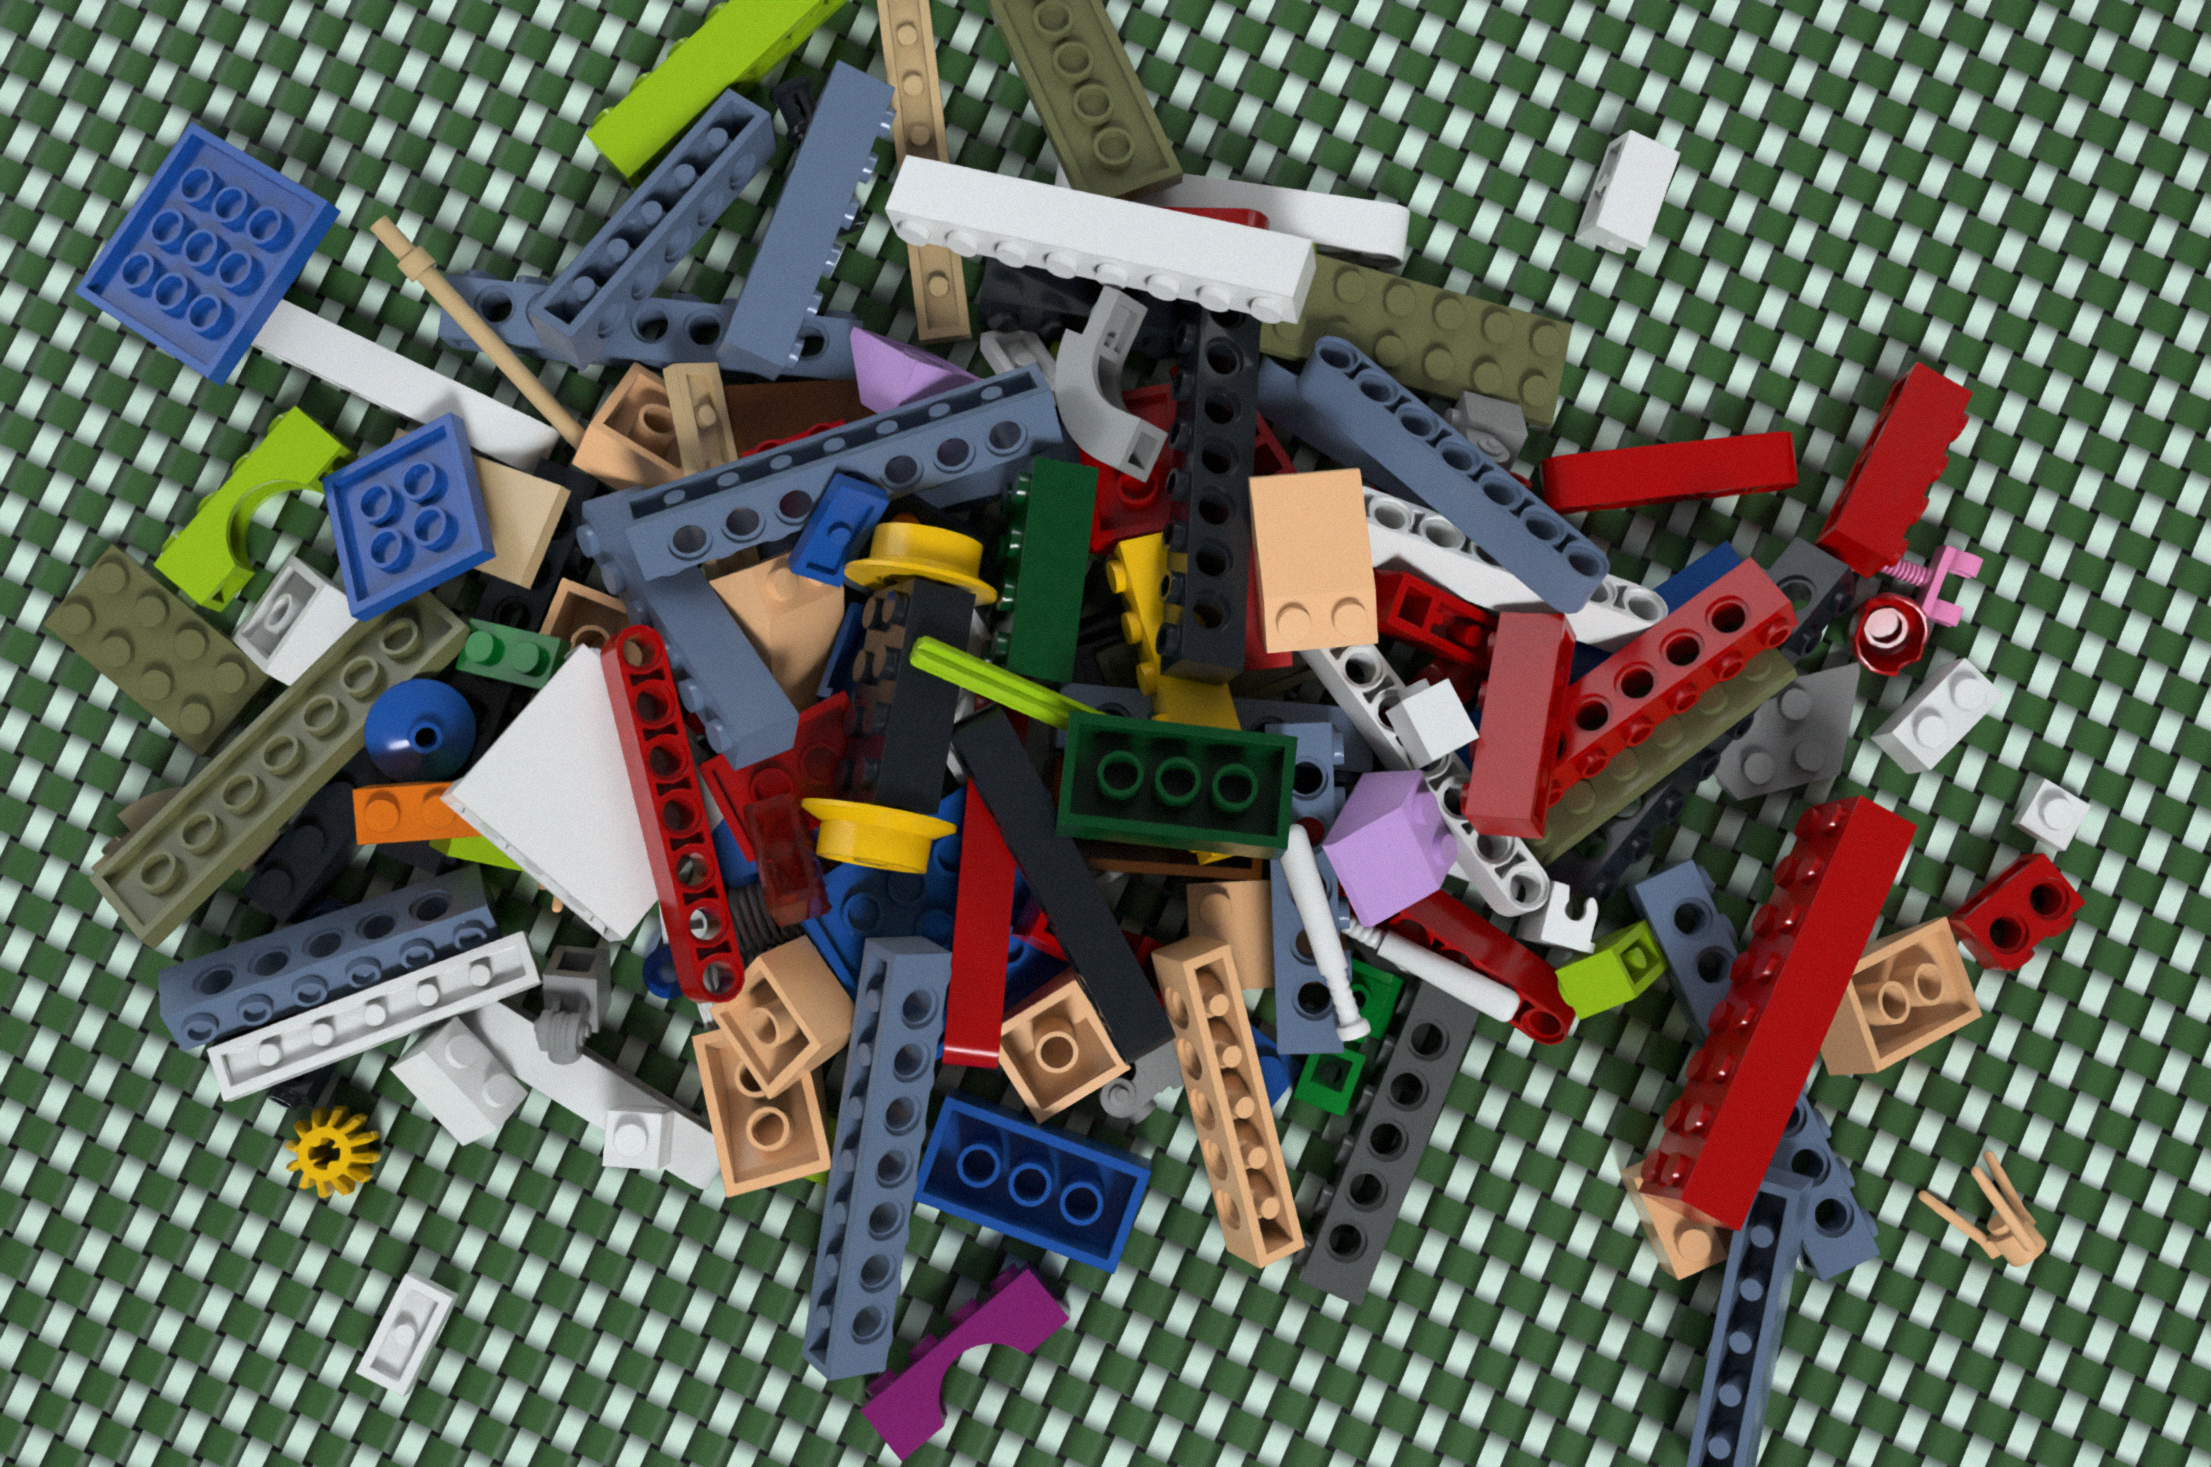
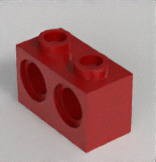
(2008, 901)

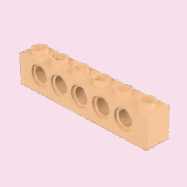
(1228, 1099)

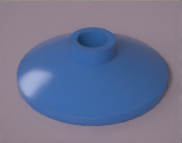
(402, 713)

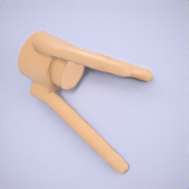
(2010, 1230)

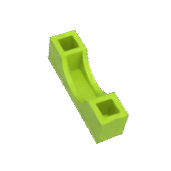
(211, 552)

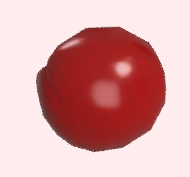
(1887, 633)

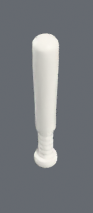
(1314, 910)
(1439, 971)

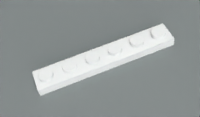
(375, 1016)

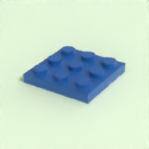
(408, 517)

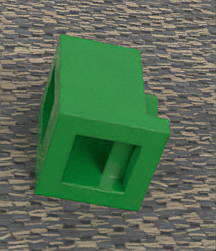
(1381, 994)
(1330, 1096)

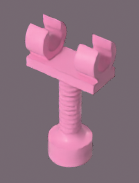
(1930, 581)

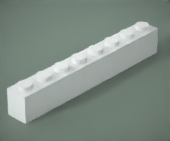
(1103, 239)

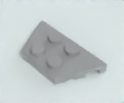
(1793, 736)

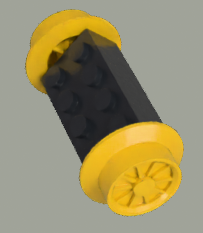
(899, 712)

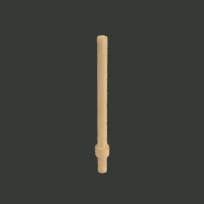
(418, 265)

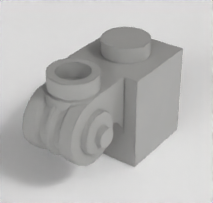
(1490, 425)
(574, 1001)
(1133, 1093)

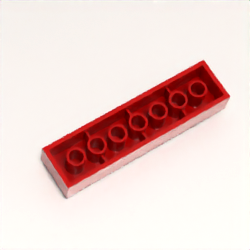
(1776, 1011)

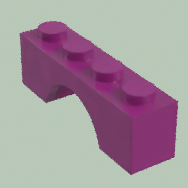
(1018, 1313)

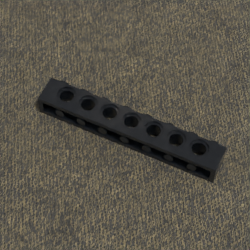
(1223, 546)
(1801, 574)
(497, 606)

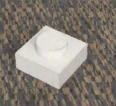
(2050, 815)

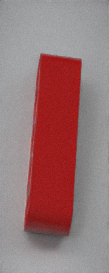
(1669, 473)

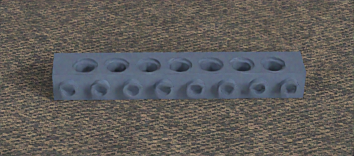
(685, 319)
(859, 448)
(1655, 897)
(876, 1155)

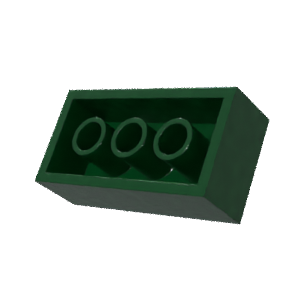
(1042, 571)
(1177, 785)

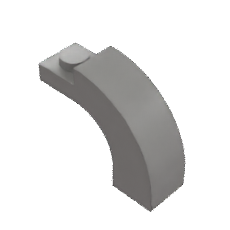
(1090, 388)

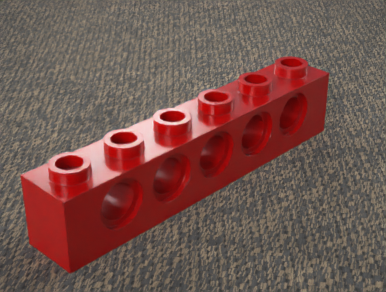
(1650, 659)

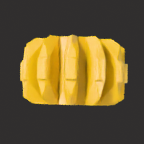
(313, 1155)

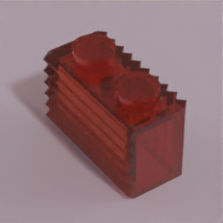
(786, 859)

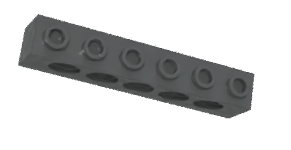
(1350, 1270)

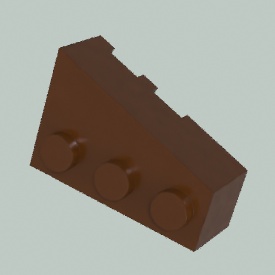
(789, 408)

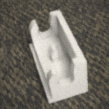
(1627, 193)
(1553, 925)

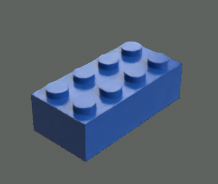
(1032, 1179)

